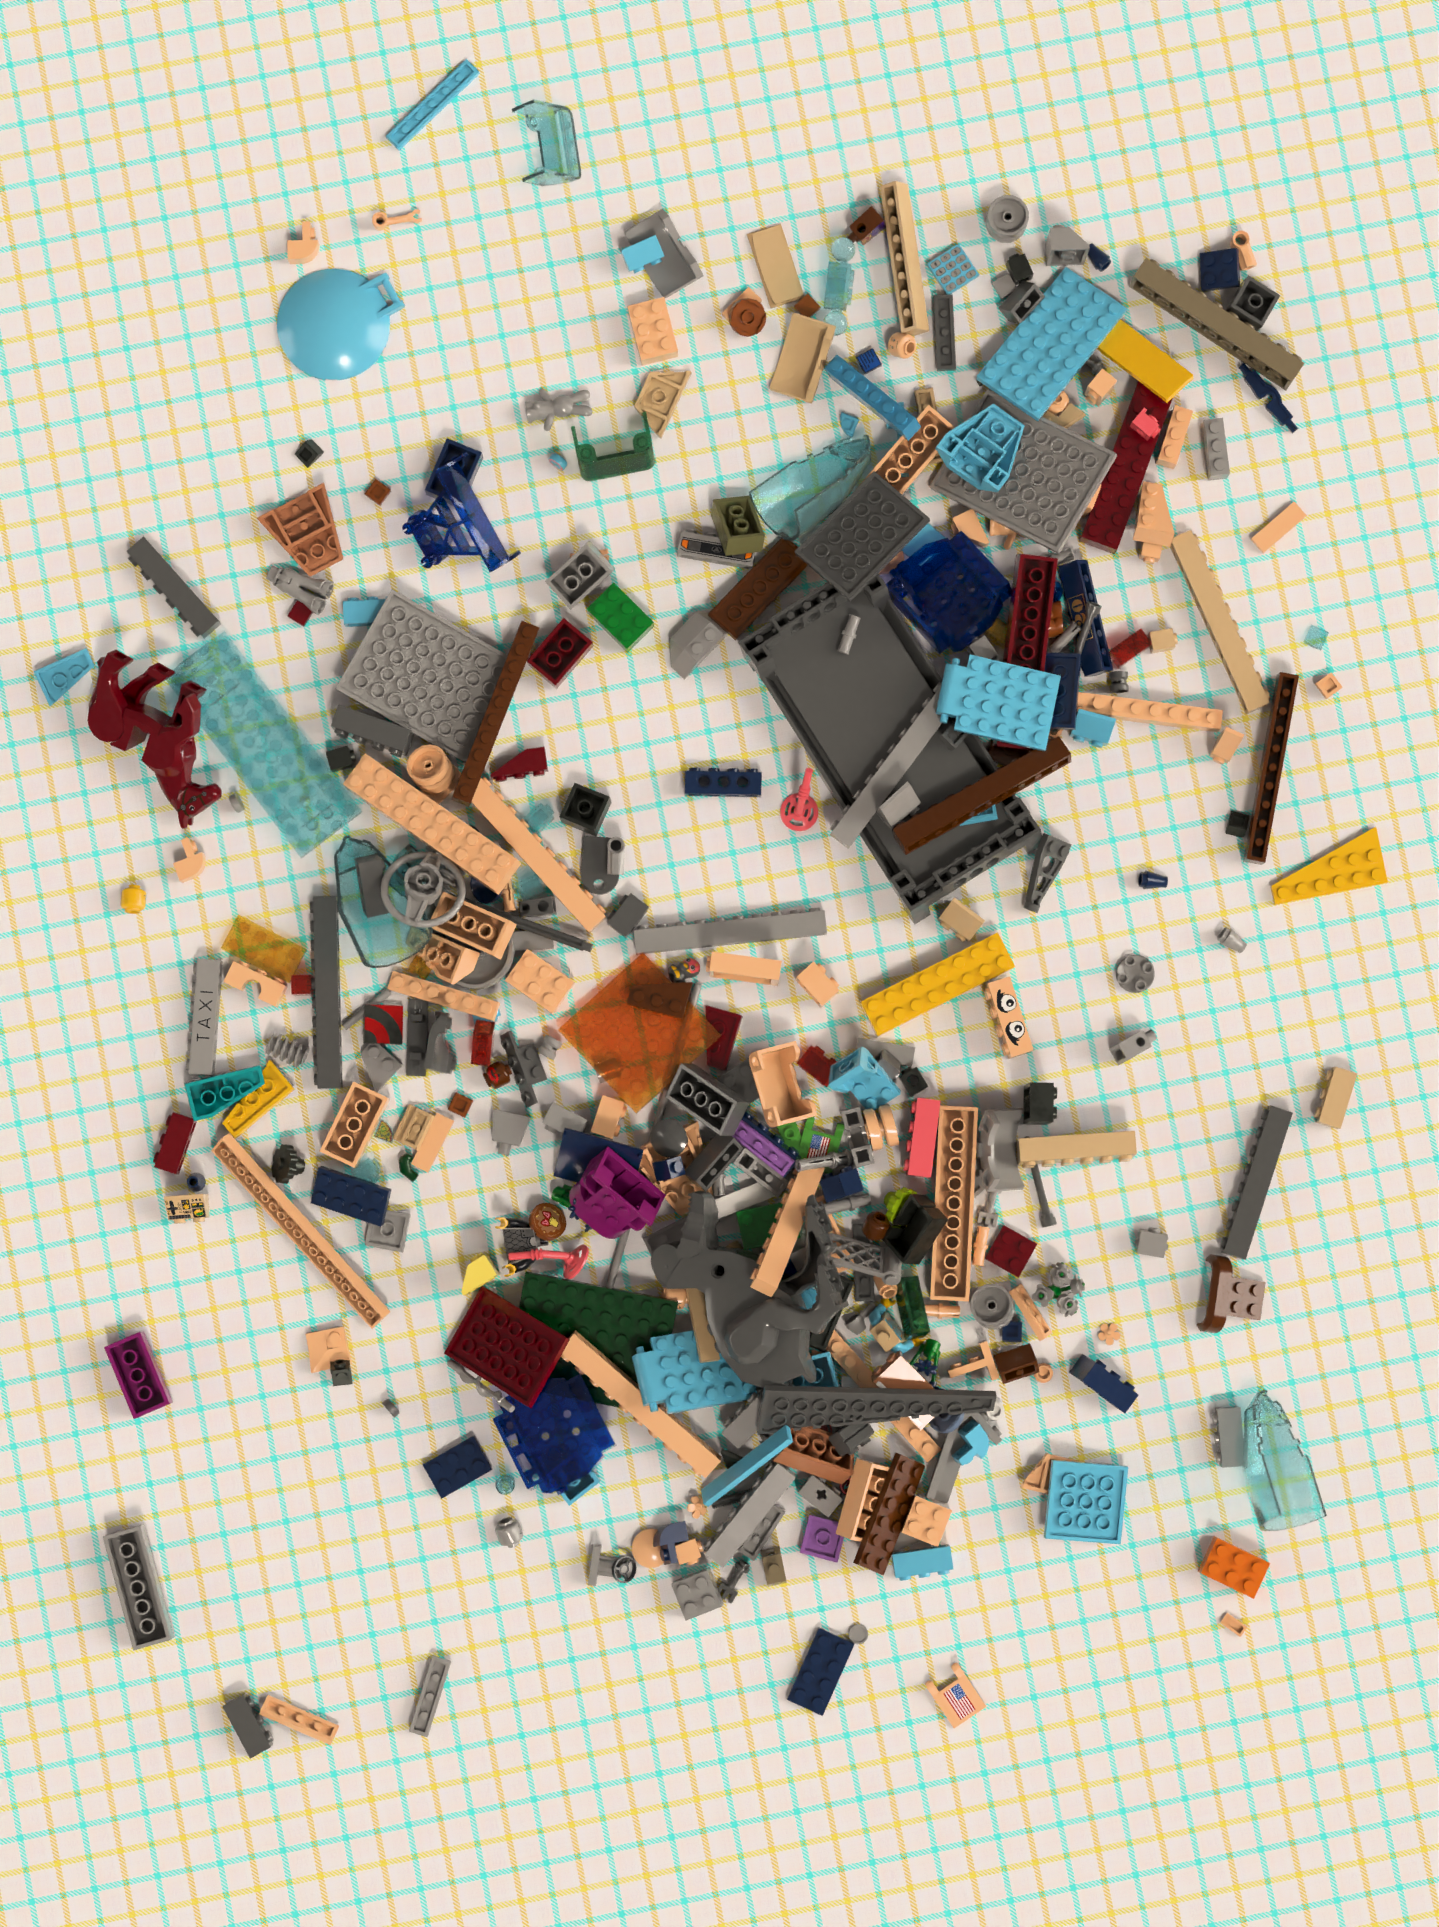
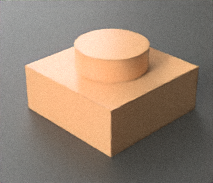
(1328, 685)

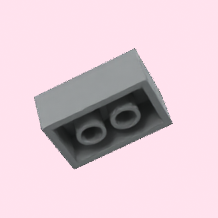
(580, 575)

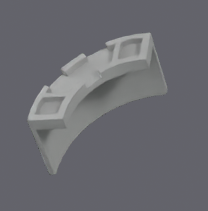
(677, 266)
(998, 1149)

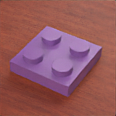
(821, 1539)

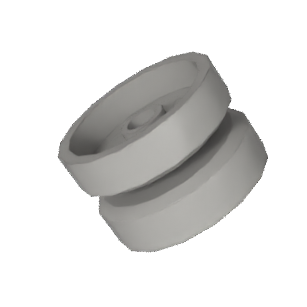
(1011, 208)
(981, 1304)

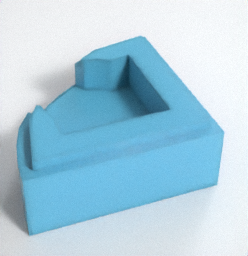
(848, 424)

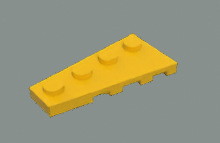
(258, 1102)

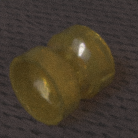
(419, 967)

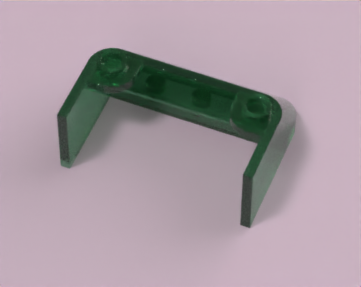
(616, 464)

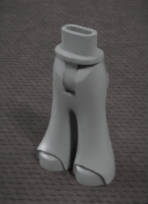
(291, 583)

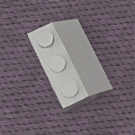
(1065, 247)

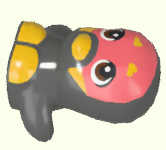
(686, 969)

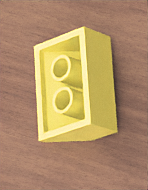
(478, 1273)

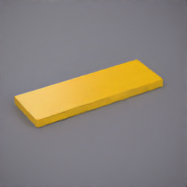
(1144, 361)

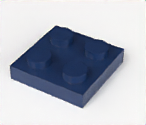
(1219, 269)

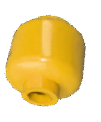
(133, 899)

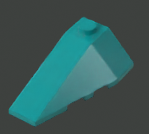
(217, 1092)

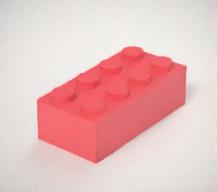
(923, 1137)

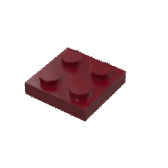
(1010, 1251)

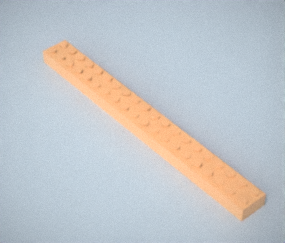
(300, 1230)

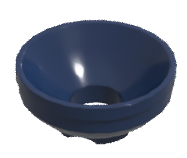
(482, 893)

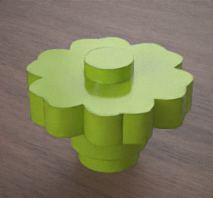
(895, 1200)

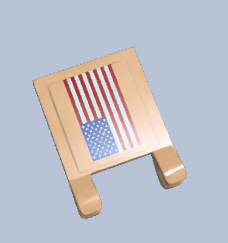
(958, 1699)

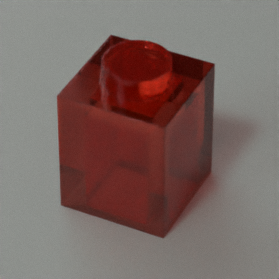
(301, 985)

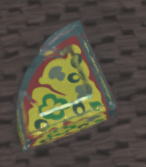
(384, 1132)

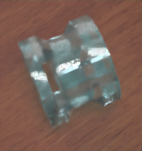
(505, 1484)

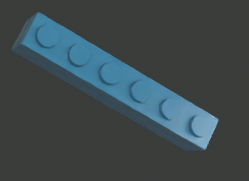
(872, 397)

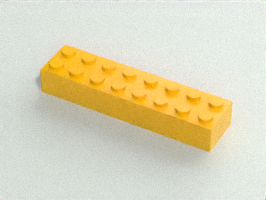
(937, 984)

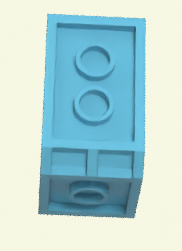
(864, 1078)

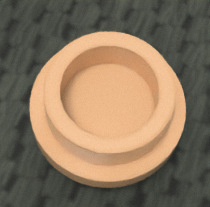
(1045, 1373)

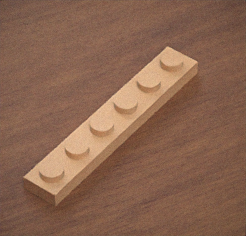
(443, 996)

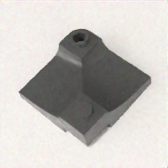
(437, 1054)

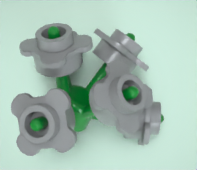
(1058, 1279)

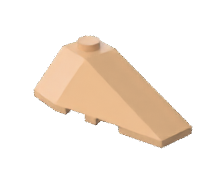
(448, 958)

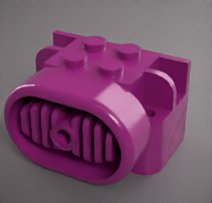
(615, 1196)

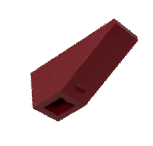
(527, 762)

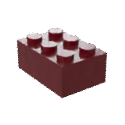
(560, 653)

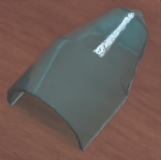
(811, 489)
(381, 938)
(1276, 1469)

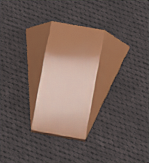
(306, 530)

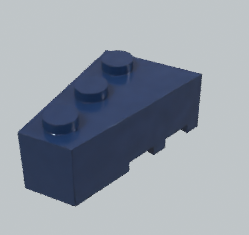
(1104, 1383)

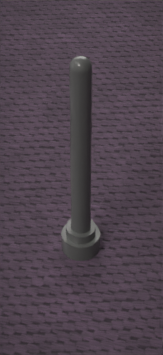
(1092, 610)
(1047, 1218)

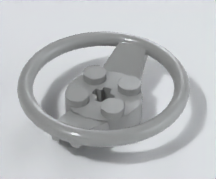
(421, 895)

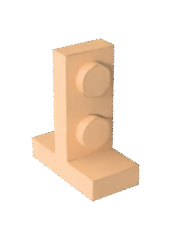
(976, 1363)

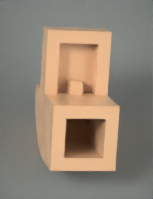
(303, 250)
(192, 865)

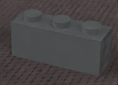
(369, 876)
(713, 1161)
(248, 1725)

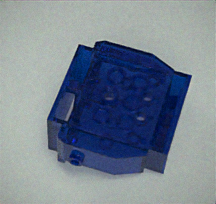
(965, 612)
(563, 1456)

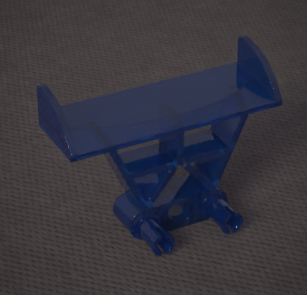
(472, 516)

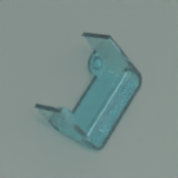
(556, 142)

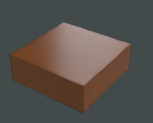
(807, 306)
(377, 492)
(460, 1105)

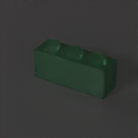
(912, 1308)

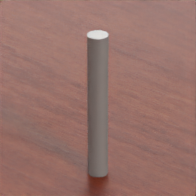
(360, 1014)

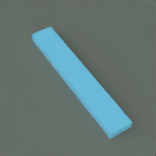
(432, 104)
(746, 1465)

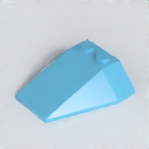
(983, 448)

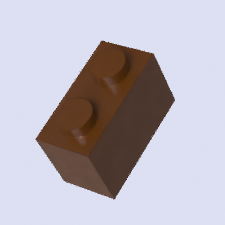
(1016, 1363)

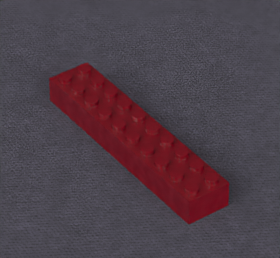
(1122, 482)
(1029, 615)

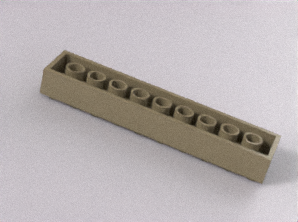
(1216, 323)

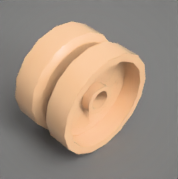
(430, 769)
(880, 1127)

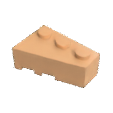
(1153, 517)

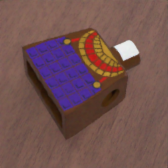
(871, 222)

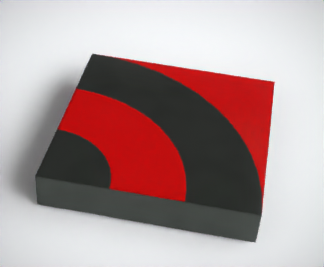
(383, 1024)

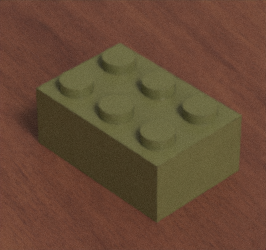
(737, 525)

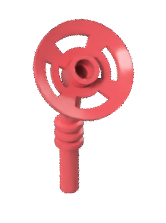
(800, 806)
(571, 1259)

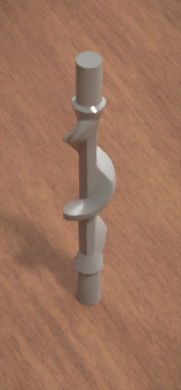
(482, 1389)

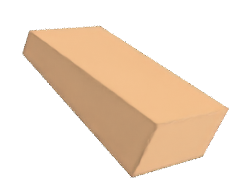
(1233, 1624)

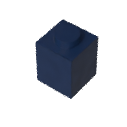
(668, 1168)

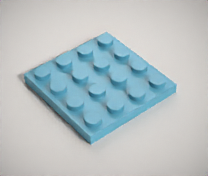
(1085, 1502)

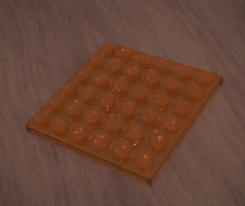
(634, 1046)

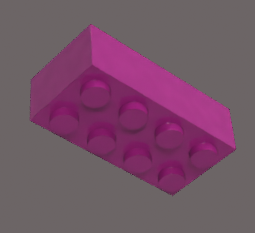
(138, 1374)

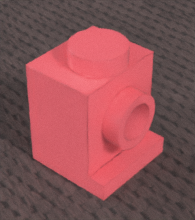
(1145, 425)

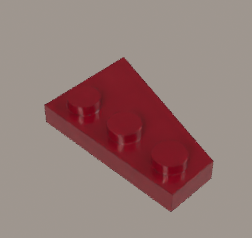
(728, 1026)

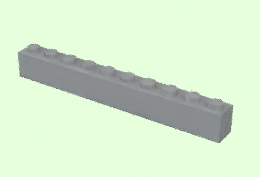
(889, 773)
(730, 931)

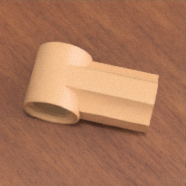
(1246, 256)

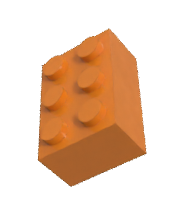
(1233, 1567)

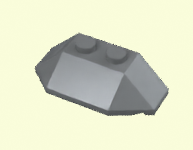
(694, 642)

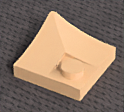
(327, 1347)

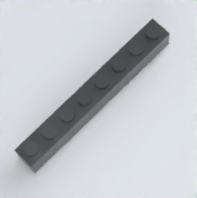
(1256, 1182)

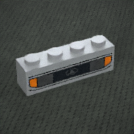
(709, 549)

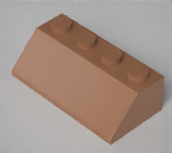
(816, 1455)

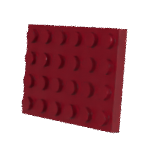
(506, 1346)

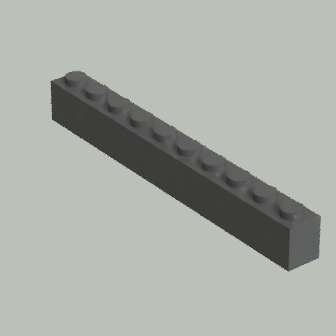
(327, 992)

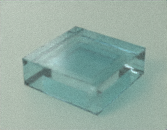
(1316, 637)

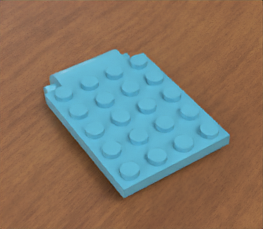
(999, 701)
(679, 1380)

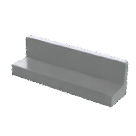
(946, 1468)

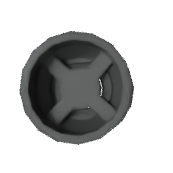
(1118, 681)

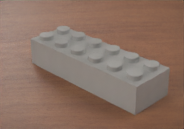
(138, 1587)

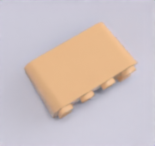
(778, 1085)

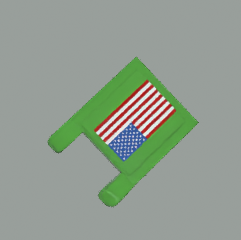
(819, 1144)

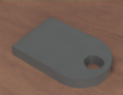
(595, 864)

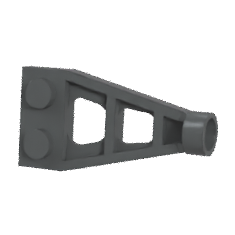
(1050, 847)

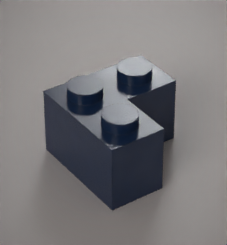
(841, 1185)

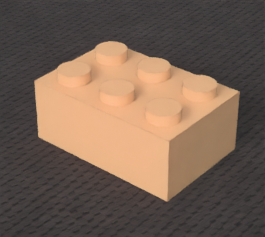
(652, 331)
(540, 981)

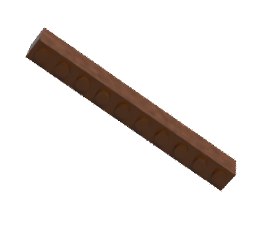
(495, 713)
(1271, 768)
(981, 795)

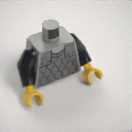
(518, 1238)

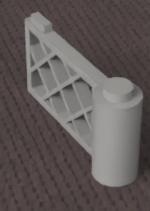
(887, 1262)

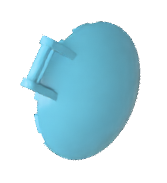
(336, 323)

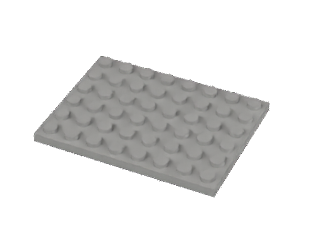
(1047, 485)
(424, 674)

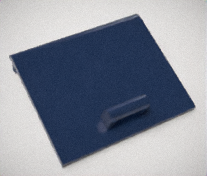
(579, 1148)

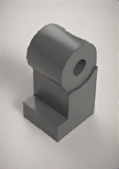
(537, 907)

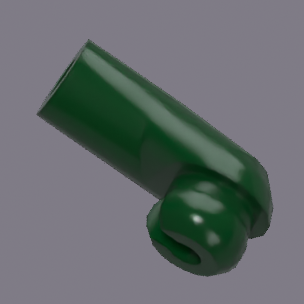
(404, 1166)

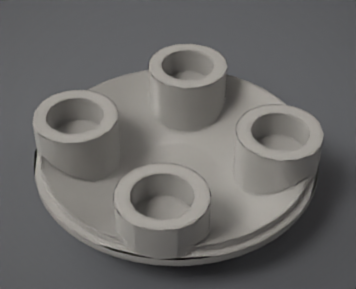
(1135, 973)

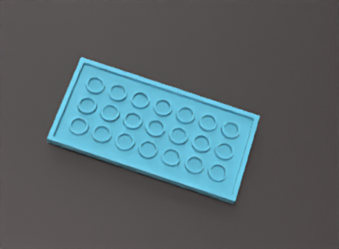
(1051, 344)

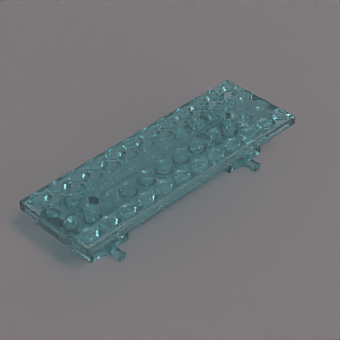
(265, 746)

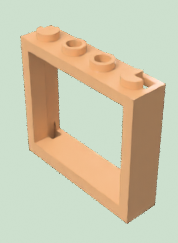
(743, 968)

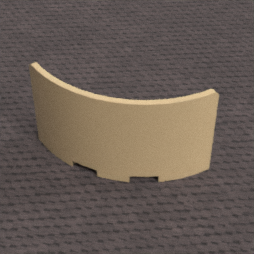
(802, 358)

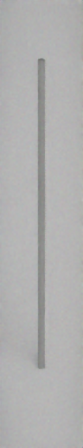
(659, 1116)

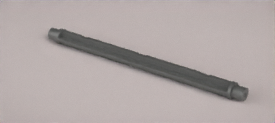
(537, 928)

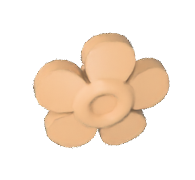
(1109, 1333)
(696, 1507)

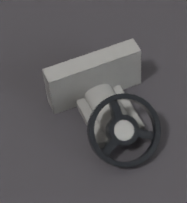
(609, 1566)

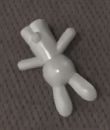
(560, 407)

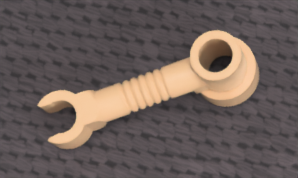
(381, 217)

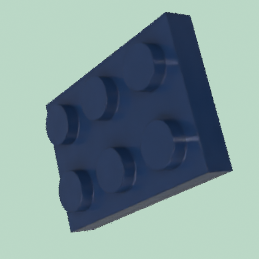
(457, 1467)

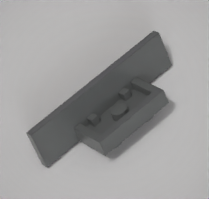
(525, 1066)

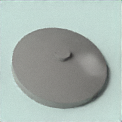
(488, 968)

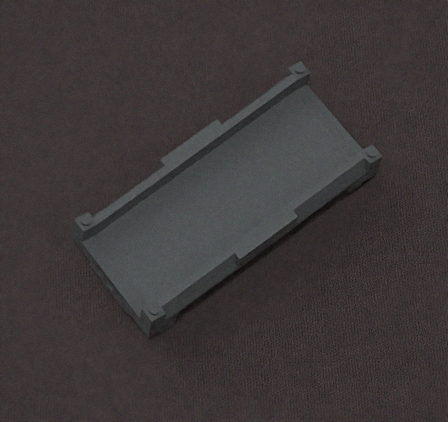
(854, 711)

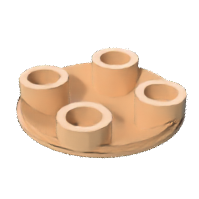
(644, 1551)

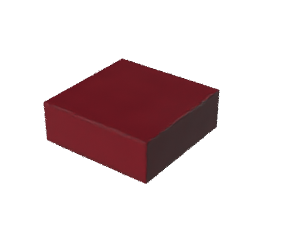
(300, 613)

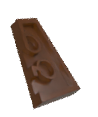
(662, 998)

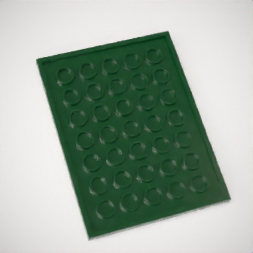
(605, 1316)

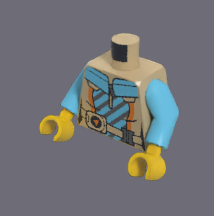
(887, 1331)

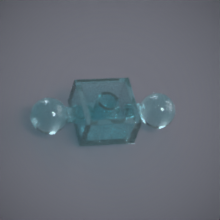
(839, 280)

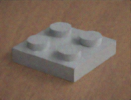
(390, 1235)

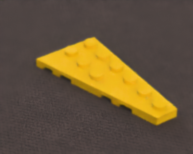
(1344, 869)

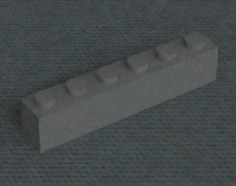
(174, 588)

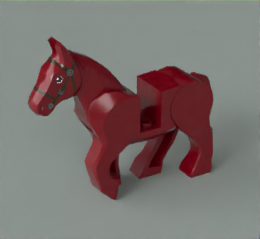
(170, 752)

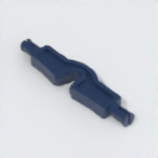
(1275, 406)

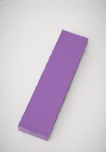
(763, 1148)

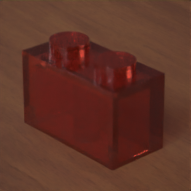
(1130, 648)
(483, 1043)
(816, 1064)

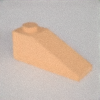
(1226, 745)

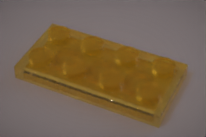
(263, 949)

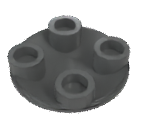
(668, 1138)

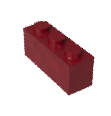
(174, 1143)

